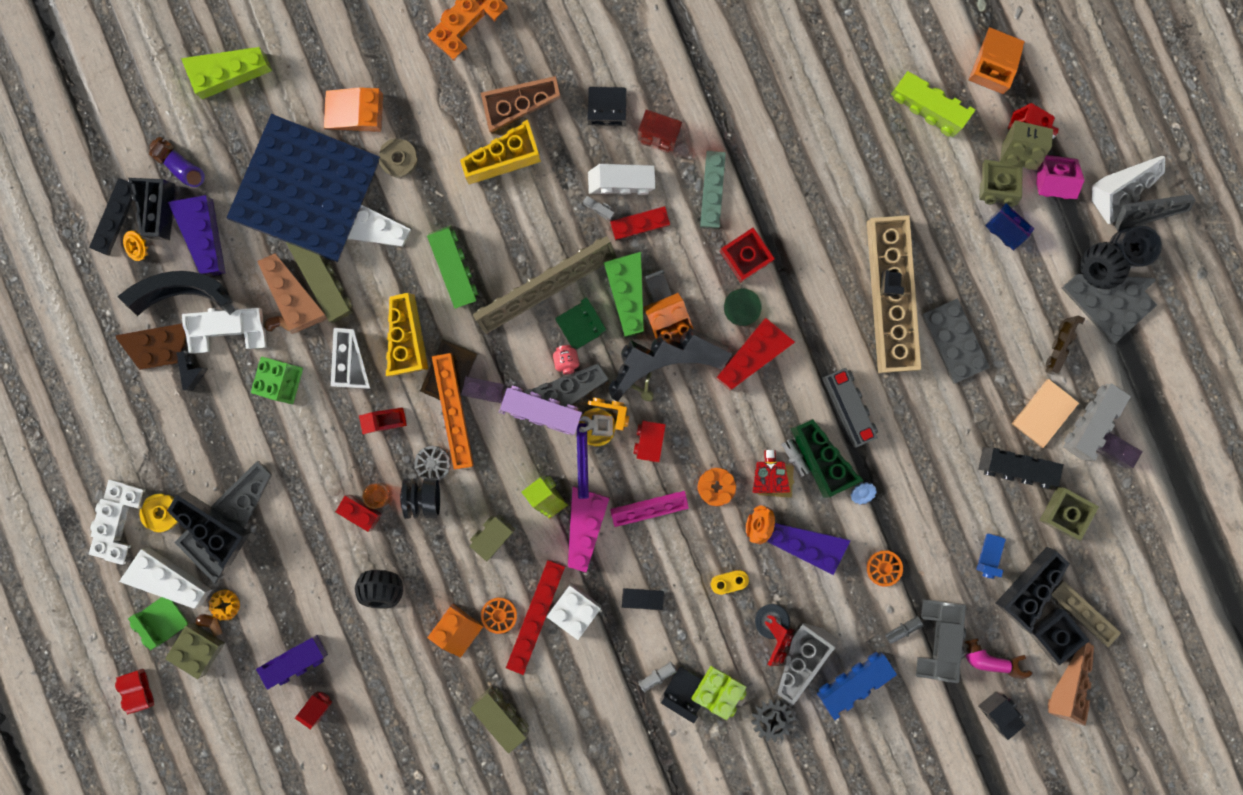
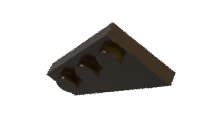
(1066, 337)

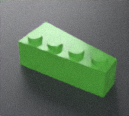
(452, 266)
(626, 287)

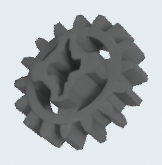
(770, 729)

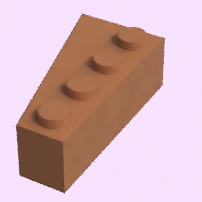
(291, 298)

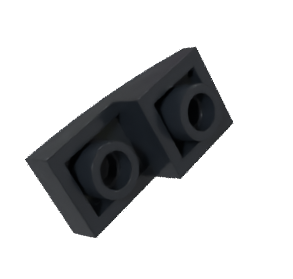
(642, 599)

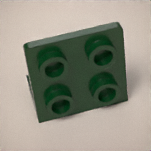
(581, 324)

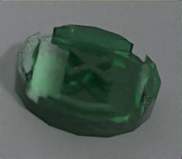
(742, 307)

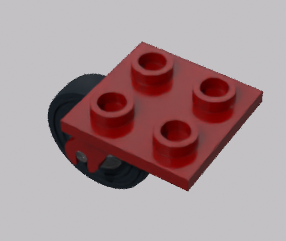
(774, 623)

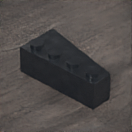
(1019, 466)
(1033, 589)

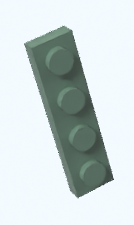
(712, 189)

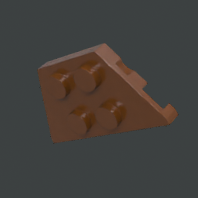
(154, 346)

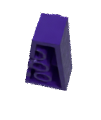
(200, 231)
(813, 547)

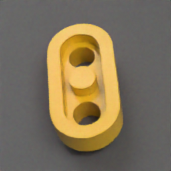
(729, 581)

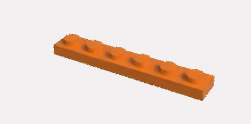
(452, 411)

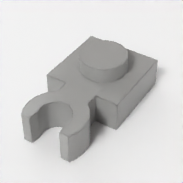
(603, 210)
(600, 425)

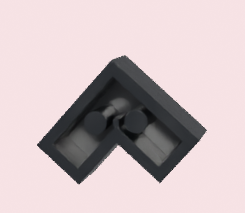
(1002, 714)

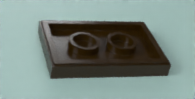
(463, 364)

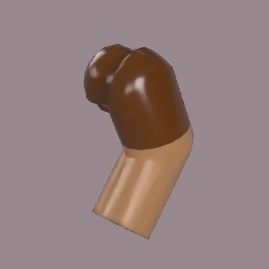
(273, 322)
(210, 622)

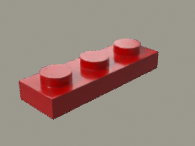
(640, 223)

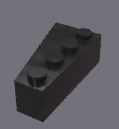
(209, 527)

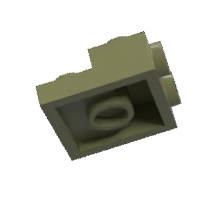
(1001, 183)

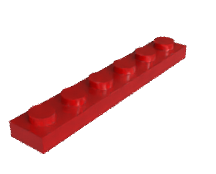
(535, 617)

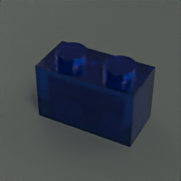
(1009, 227)

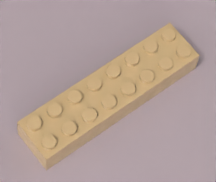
(894, 316)

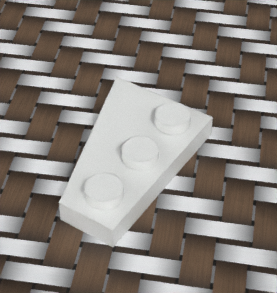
(378, 229)

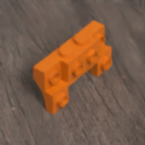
(459, 20)

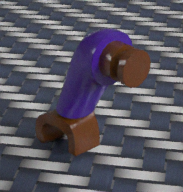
(179, 166)

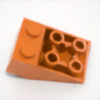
(997, 61)
(668, 317)

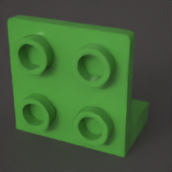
(276, 380)

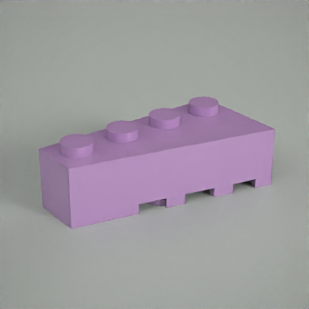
(540, 411)

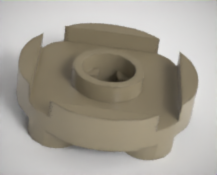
(399, 147)

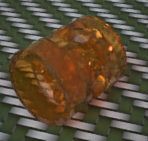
(377, 495)

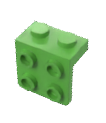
(158, 622)

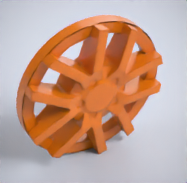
(884, 568)
(498, 615)

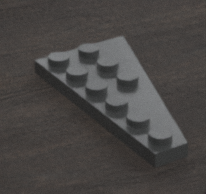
(235, 504)

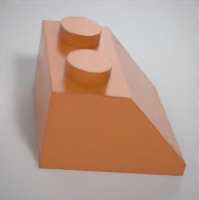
(455, 631)

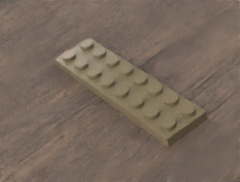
(545, 285)

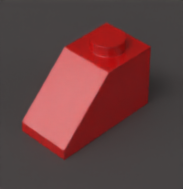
(382, 420)
(314, 709)

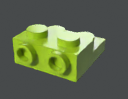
(719, 693)

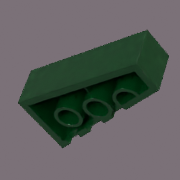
(824, 460)

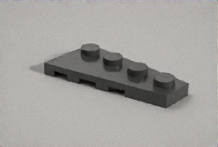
(1152, 210)
(572, 387)

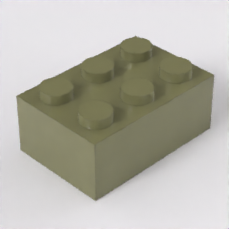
(500, 719)

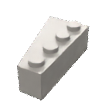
(1096, 422)

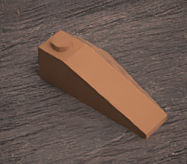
(1070, 694)

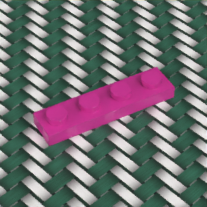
(649, 508)

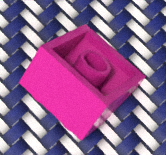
(1059, 177)

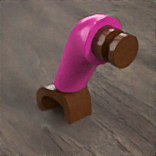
(983, 661)

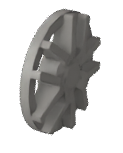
(432, 463)

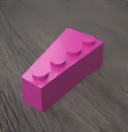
(585, 527)

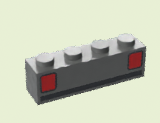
(850, 408)

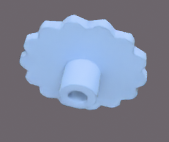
(863, 493)

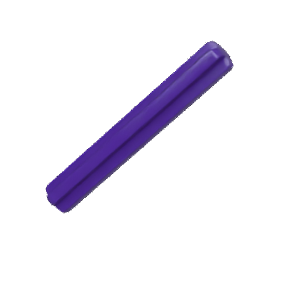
(582, 463)

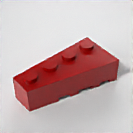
(758, 350)

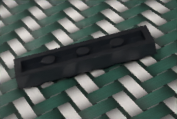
(112, 218)

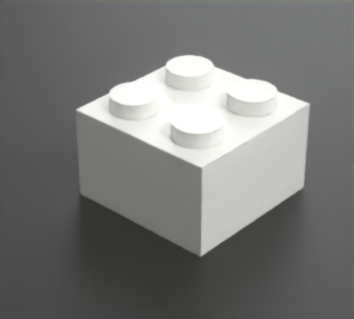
(574, 611)

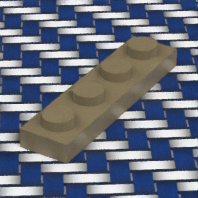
(1085, 613)

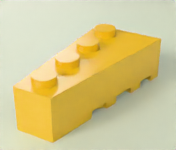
(502, 155)

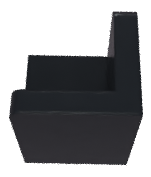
(891, 284)

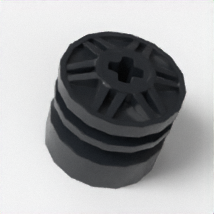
(1144, 245)
(417, 498)

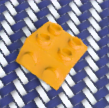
(622, 418)

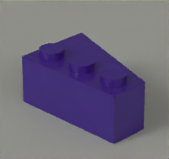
(292, 662)

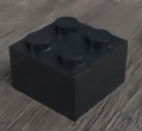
(1058, 636)

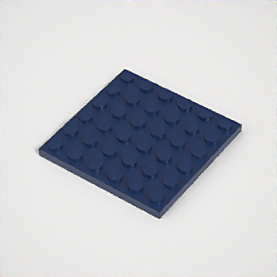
(303, 188)

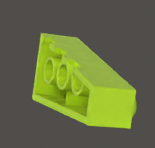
(932, 104)

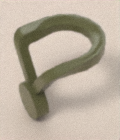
(646, 395)

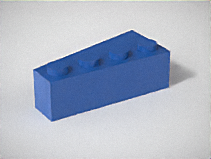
(855, 684)

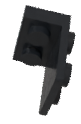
(606, 106)
(679, 694)

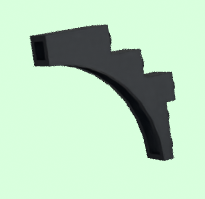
(639, 360)

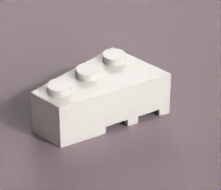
(347, 362)

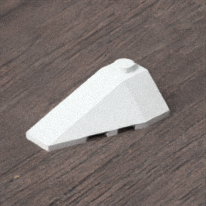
(1125, 187)

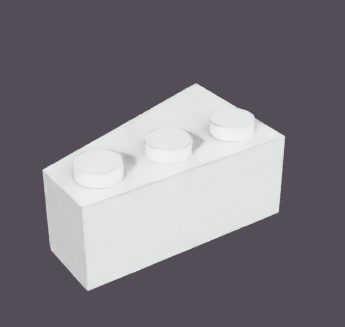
(621, 179)

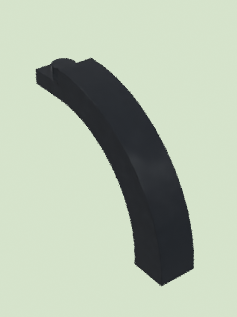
(174, 283)

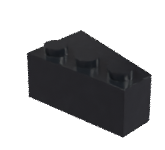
(152, 206)

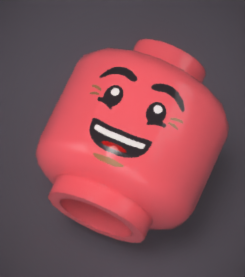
(566, 359)

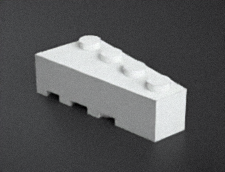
(163, 578)

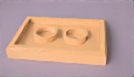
(1045, 413)

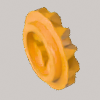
(131, 247)
(227, 597)

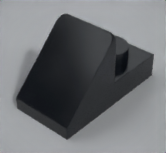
(189, 376)

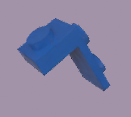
(991, 556)

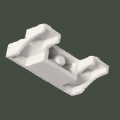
(214, 323)
(110, 521)

